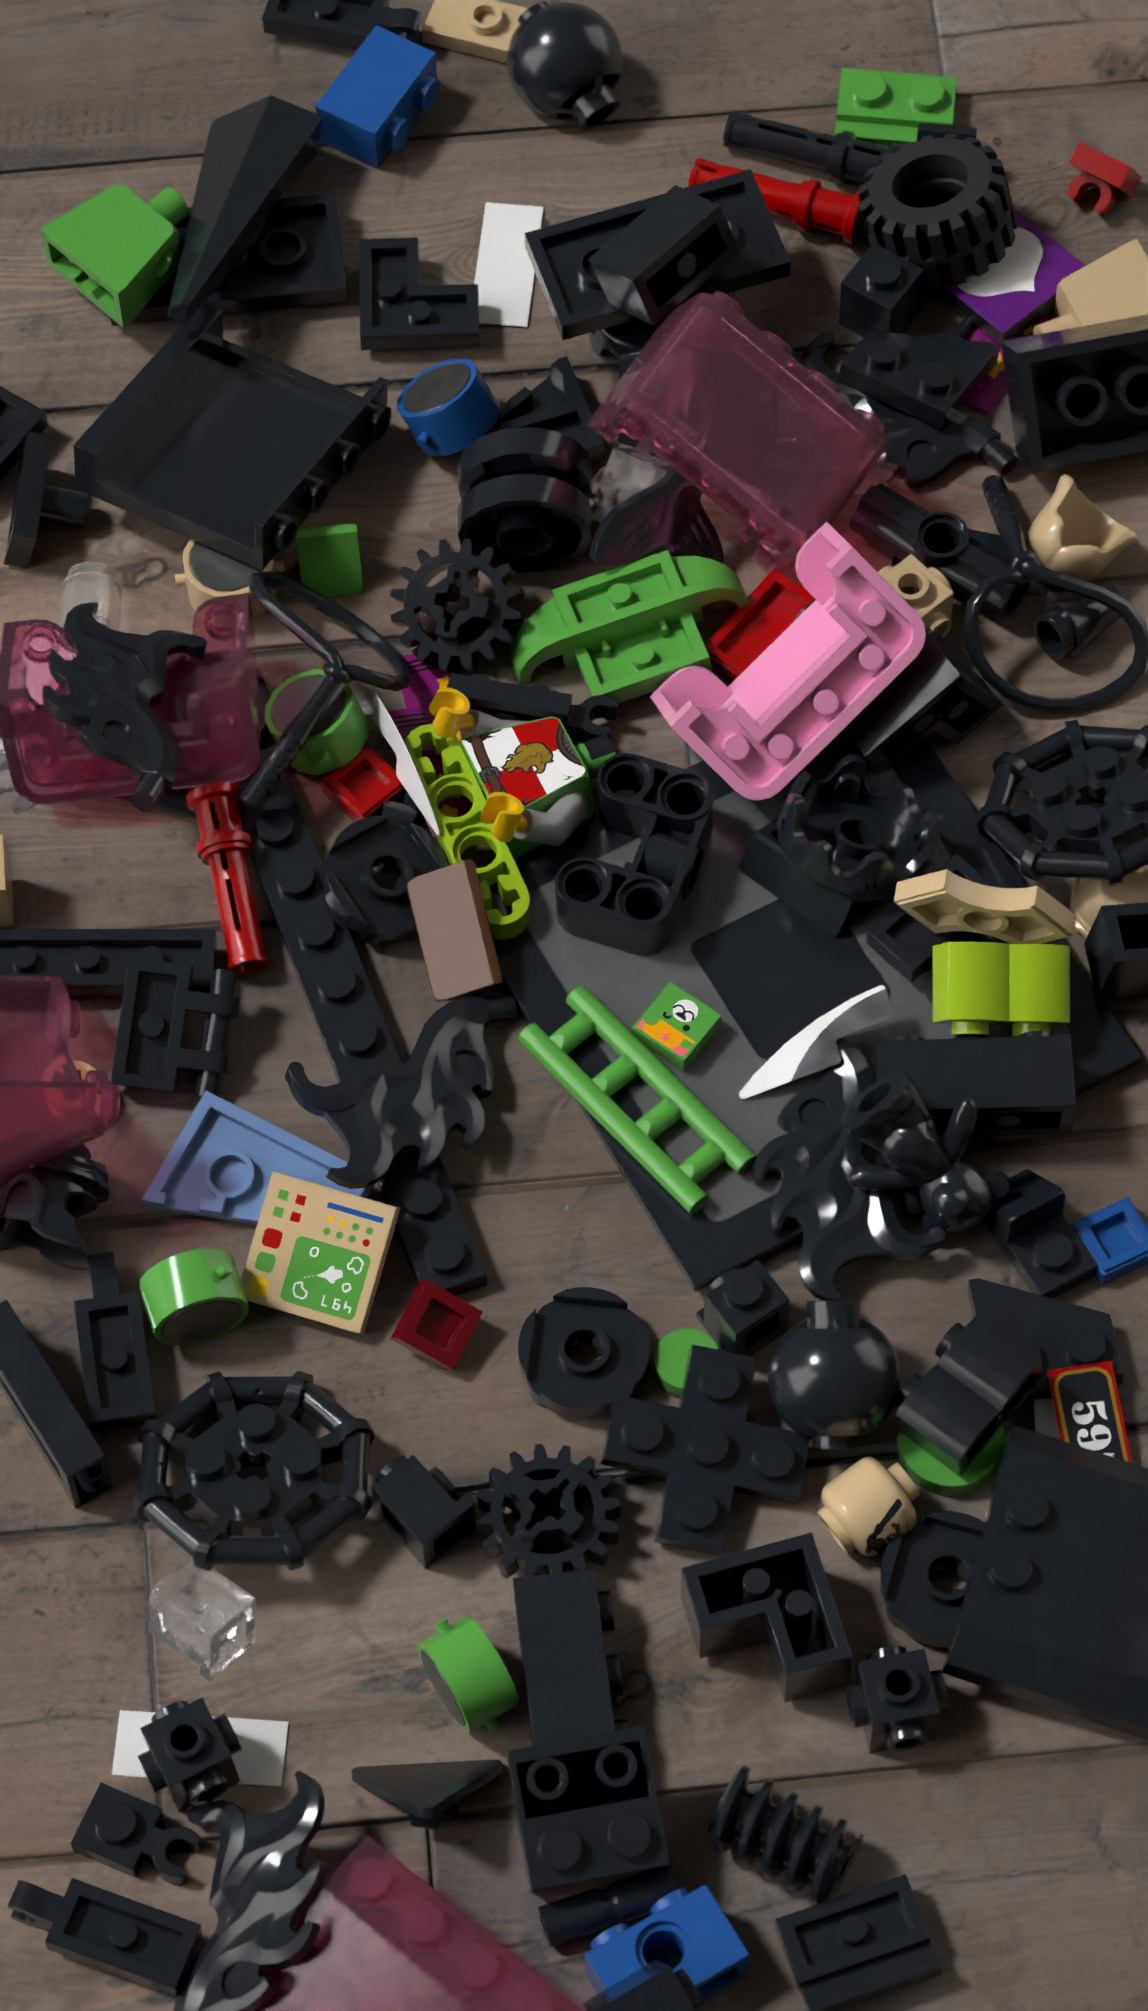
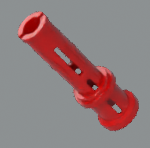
(803, 204)
(223, 846)

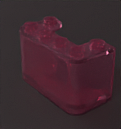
(744, 425)

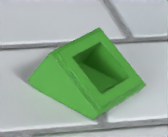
(330, 560)

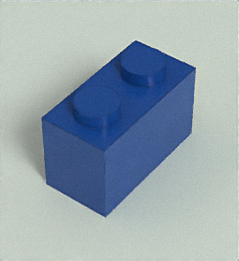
(378, 97)

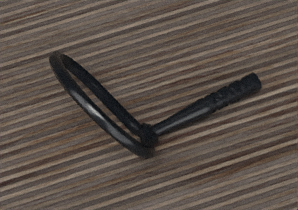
(1023, 569)
(301, 727)

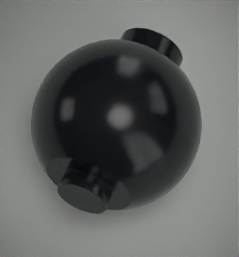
(566, 62)
(834, 1375)

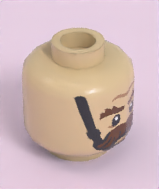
(868, 1506)

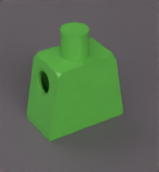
(117, 248)

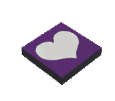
(1016, 288)

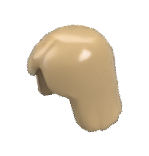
(1076, 535)

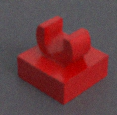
(1104, 173)

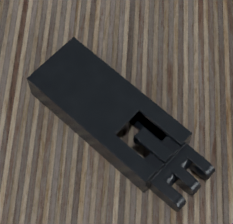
(49, 1414)

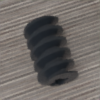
(782, 1837)

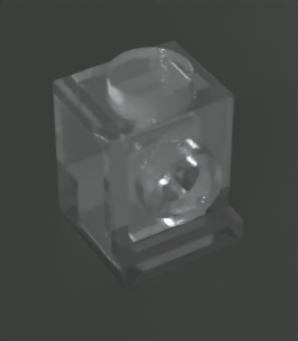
(203, 1617)

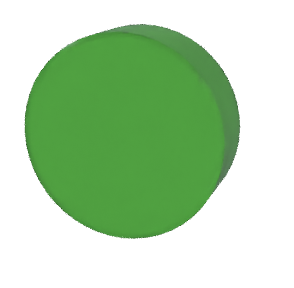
(672, 1357)

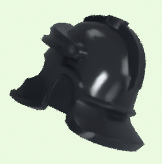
(46, 1199)

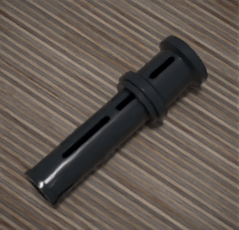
(838, 155)

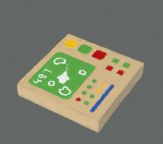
(318, 1252)

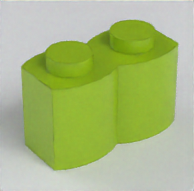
(1000, 986)

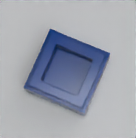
(1114, 1239)

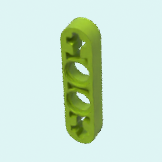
(468, 830)

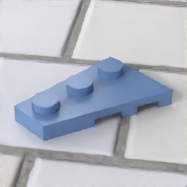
(226, 1163)

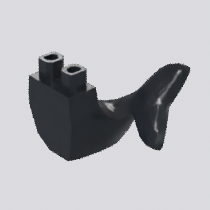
(656, 518)

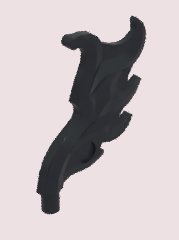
(112, 697)
(412, 1102)
(815, 1190)
(257, 1900)

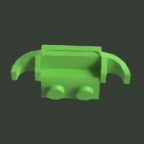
(628, 624)

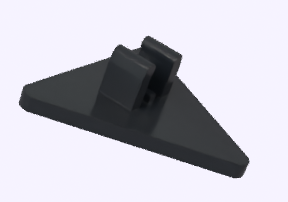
(427, 1788)

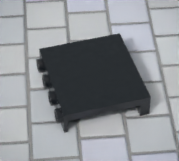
(226, 443)

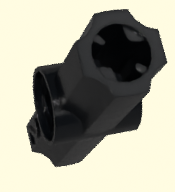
(909, 529)

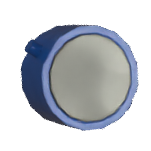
(448, 407)

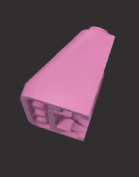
(806, 681)

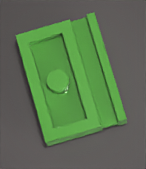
(889, 105)

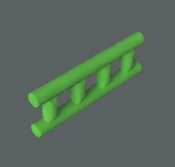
(637, 1136)

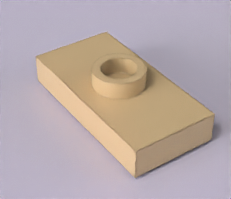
(473, 27)

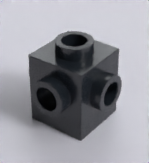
(893, 1719)
(192, 1774)

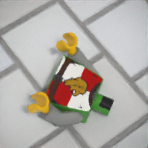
(527, 771)

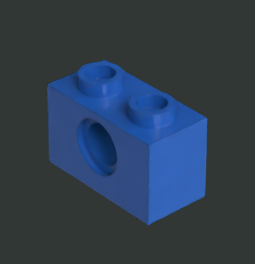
(683, 1922)

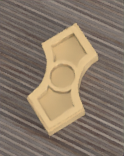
(1011, 914)

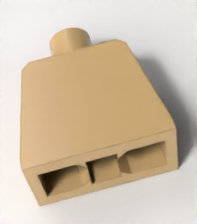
(1102, 291)

